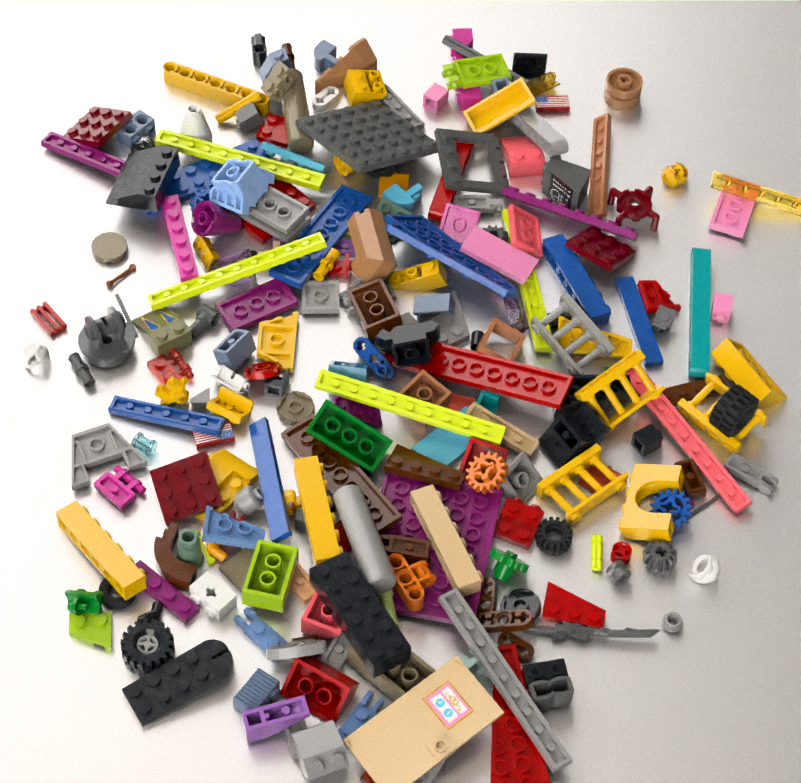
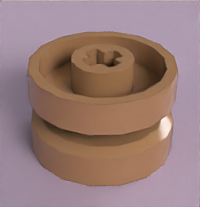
(623, 88)

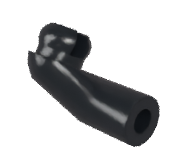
(155, 613)

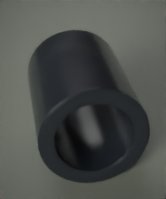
(475, 339)

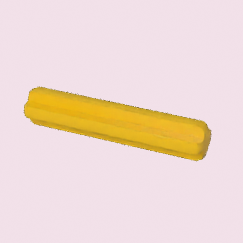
(230, 111)

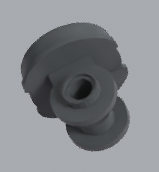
(107, 339)

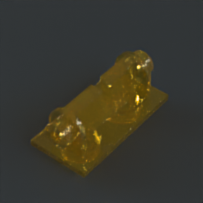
(547, 84)

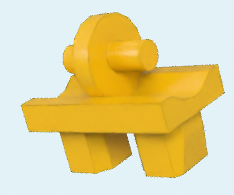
(173, 391)

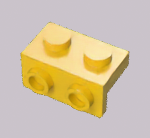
(231, 406)

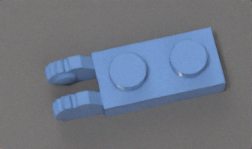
(258, 630)
(360, 715)

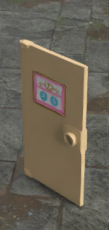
(424, 725)

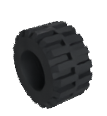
(733, 410)

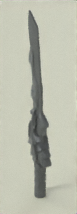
(568, 629)

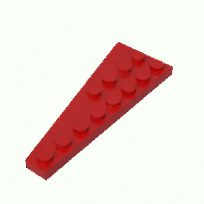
(512, 751)

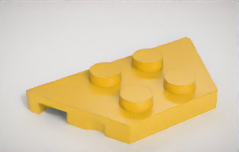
(278, 340)

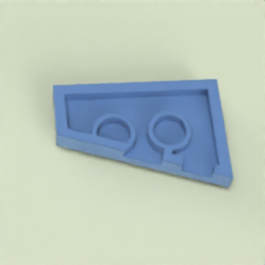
(226, 531)

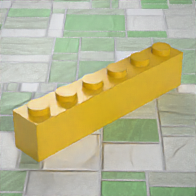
(316, 509)
(101, 550)

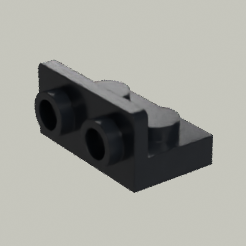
(544, 670)

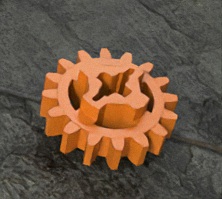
(487, 473)

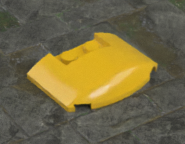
(231, 476)

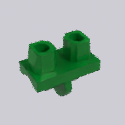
(84, 602)

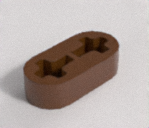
(520, 644)

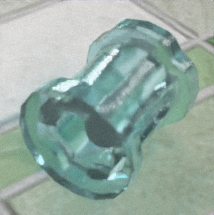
(144, 444)

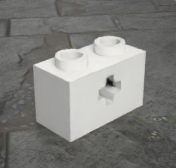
(212, 596)

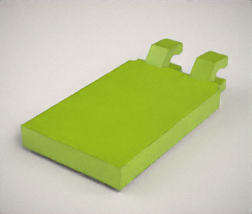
(475, 71)

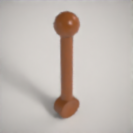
(132, 267)

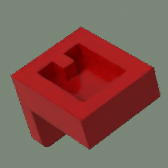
(341, 269)

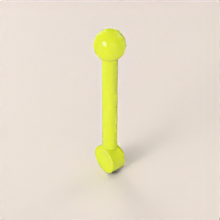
(210, 560)

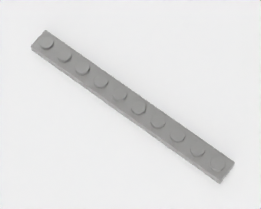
(505, 680)

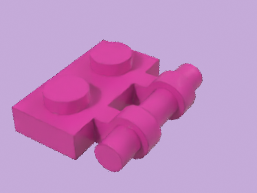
(115, 490)

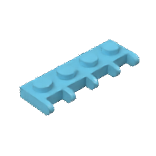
(302, 161)

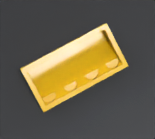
(499, 106)

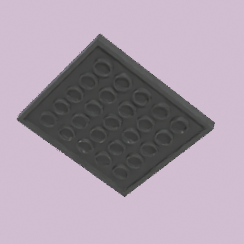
(367, 136)

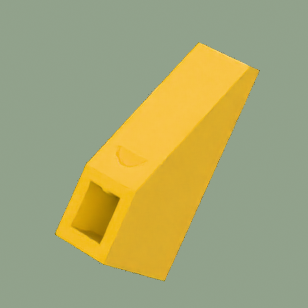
(420, 277)

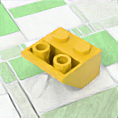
(364, 86)

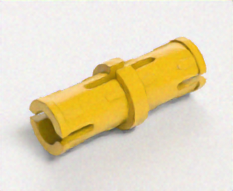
(323, 269)

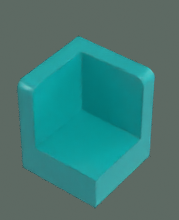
(489, 400)

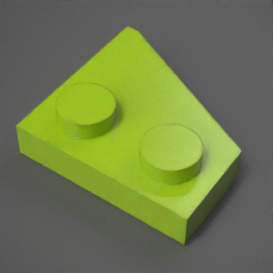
(92, 628)

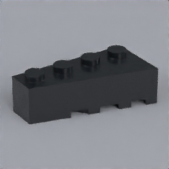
(571, 403)

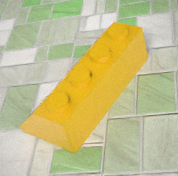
(747, 372)

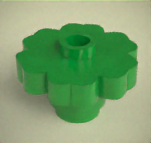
(507, 564)

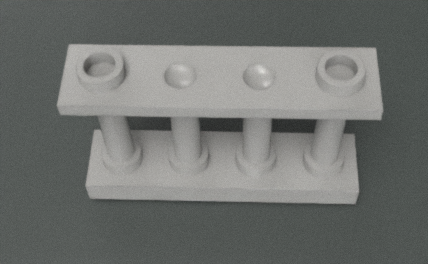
(579, 318)

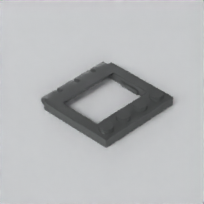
(450, 164)

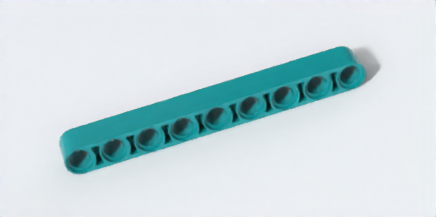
(699, 313)

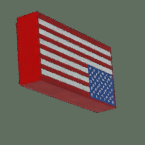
(552, 104)
(204, 440)

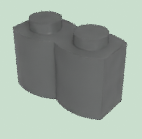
(552, 693)

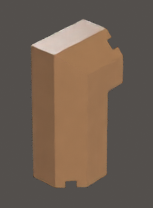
(371, 246)

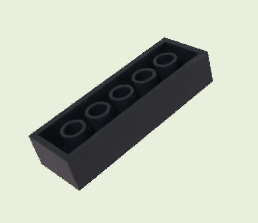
(360, 614)

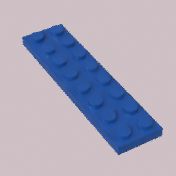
(200, 173)
(332, 224)

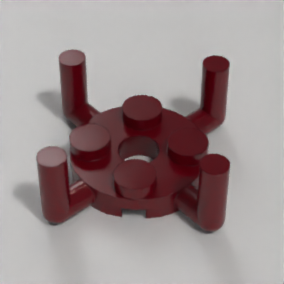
(635, 213)

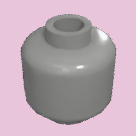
(248, 500)

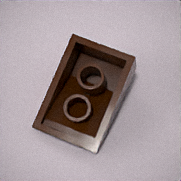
(375, 308)

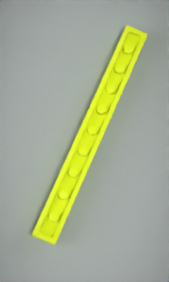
(220, 154)
(236, 271)
(531, 299)
(410, 407)

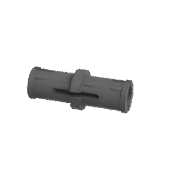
(81, 370)

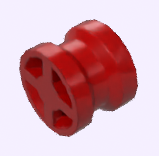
(624, 550)

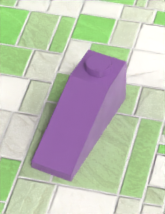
(273, 718)

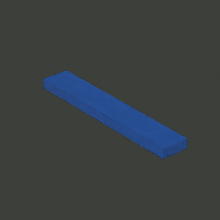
(639, 321)
(166, 415)

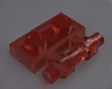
(163, 368)

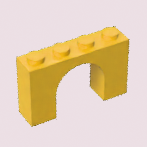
(644, 481)

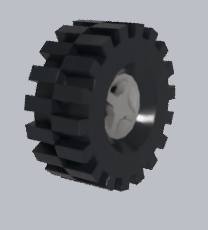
(142, 638)

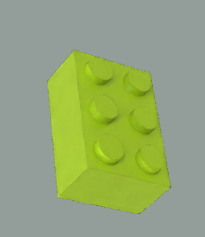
(270, 575)

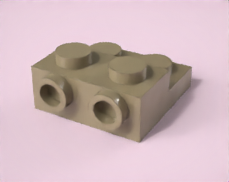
(278, 81)

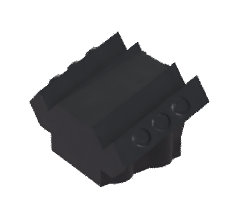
(409, 343)

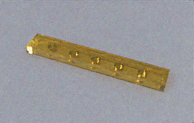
(756, 193)

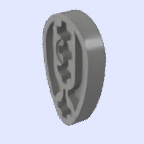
(296, 649)

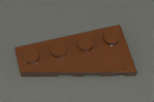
(422, 468)

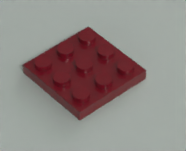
(98, 126)
(600, 248)
(186, 488)

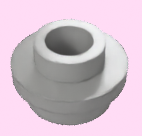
(672, 617)

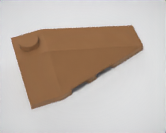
(359, 57)

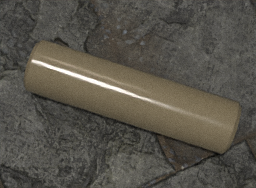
(296, 107)

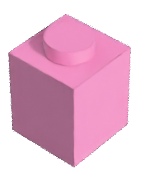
(435, 98)
(721, 308)

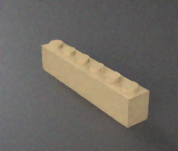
(445, 540)

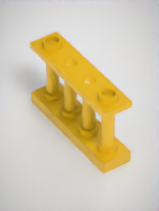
(618, 371)
(701, 420)
(578, 467)

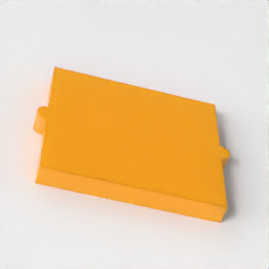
(400, 179)

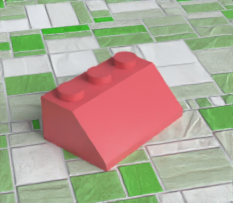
(318, 620)

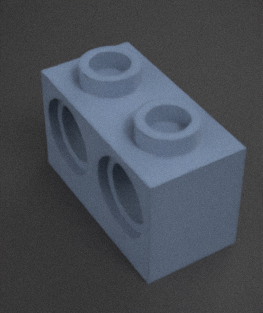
(138, 126)

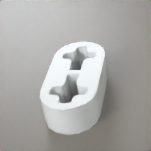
(327, 96)

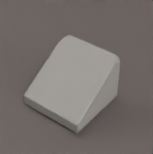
(202, 397)

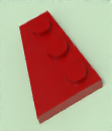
(565, 606)

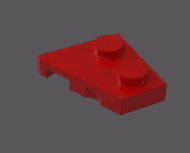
(273, 131)

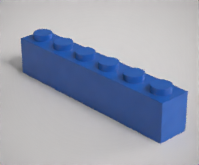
(575, 279)

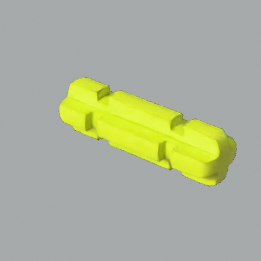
(596, 553)

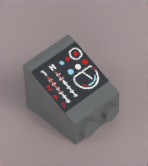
(565, 182)

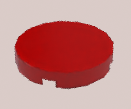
(263, 370)

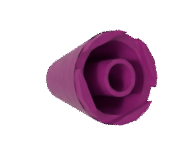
(214, 220)

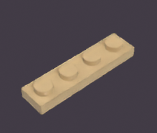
(513, 437)

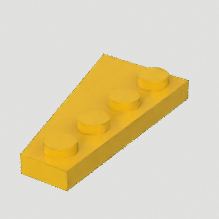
(622, 345)

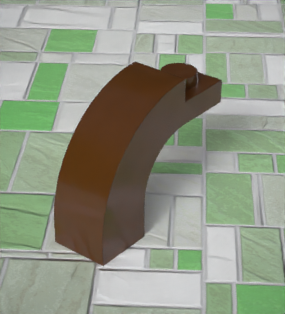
(174, 571)

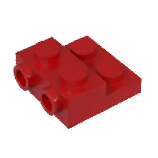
(518, 522)

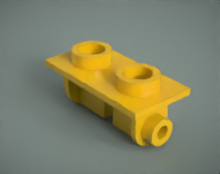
(205, 251)

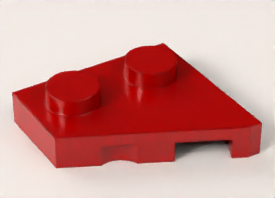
(653, 296)

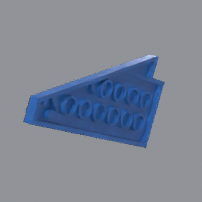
(438, 245)

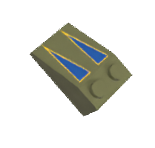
(163, 331)

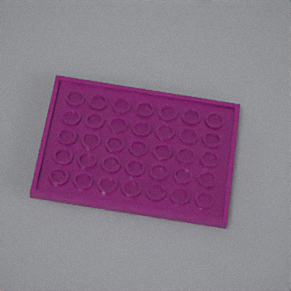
(476, 523)

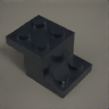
(573, 434)

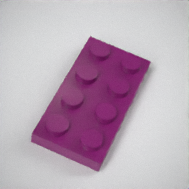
(257, 304)

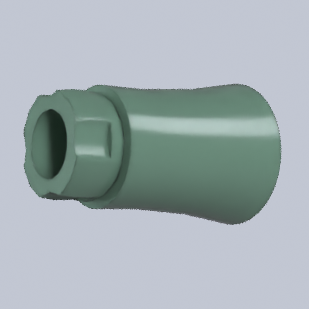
(189, 548)

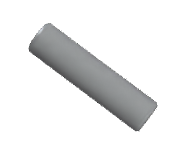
(364, 538)

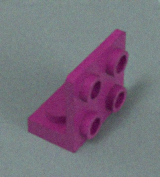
(365, 413)

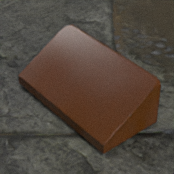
(692, 482)

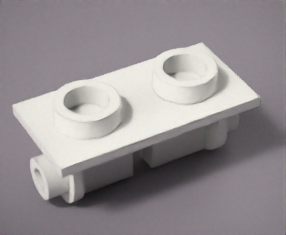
(224, 378)

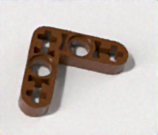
(493, 616)

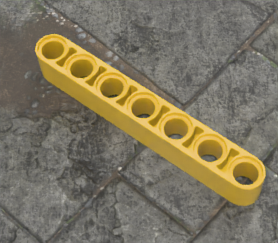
(210, 86)

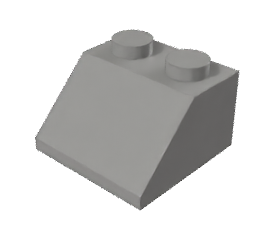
(320, 750)

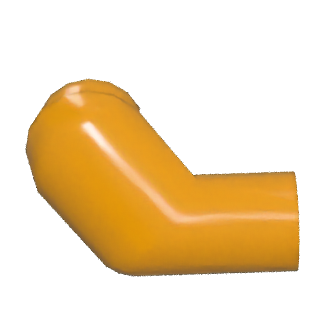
(214, 550)

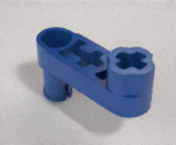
(367, 354)

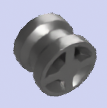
(618, 572)

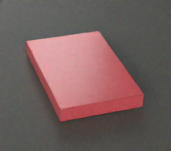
(525, 231)

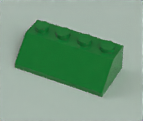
(349, 436)

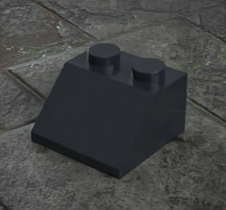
(529, 64)

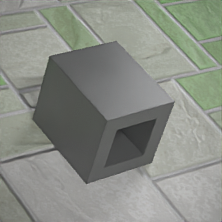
(249, 117)

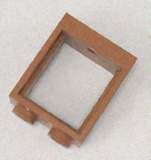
(506, 332)

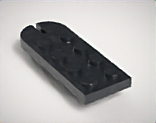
(179, 680)

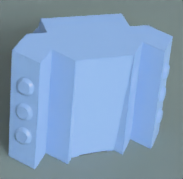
(240, 185)

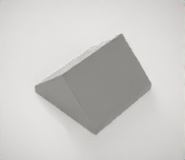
(521, 479)

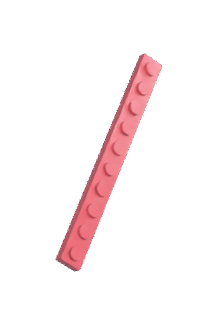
(693, 447)

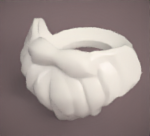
(36, 349)
(710, 573)

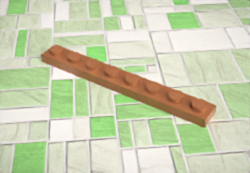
(600, 166)

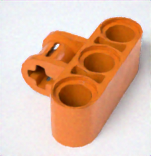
(418, 577)

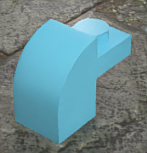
(403, 199)

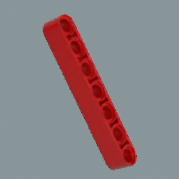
(445, 196)

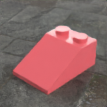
(522, 156)

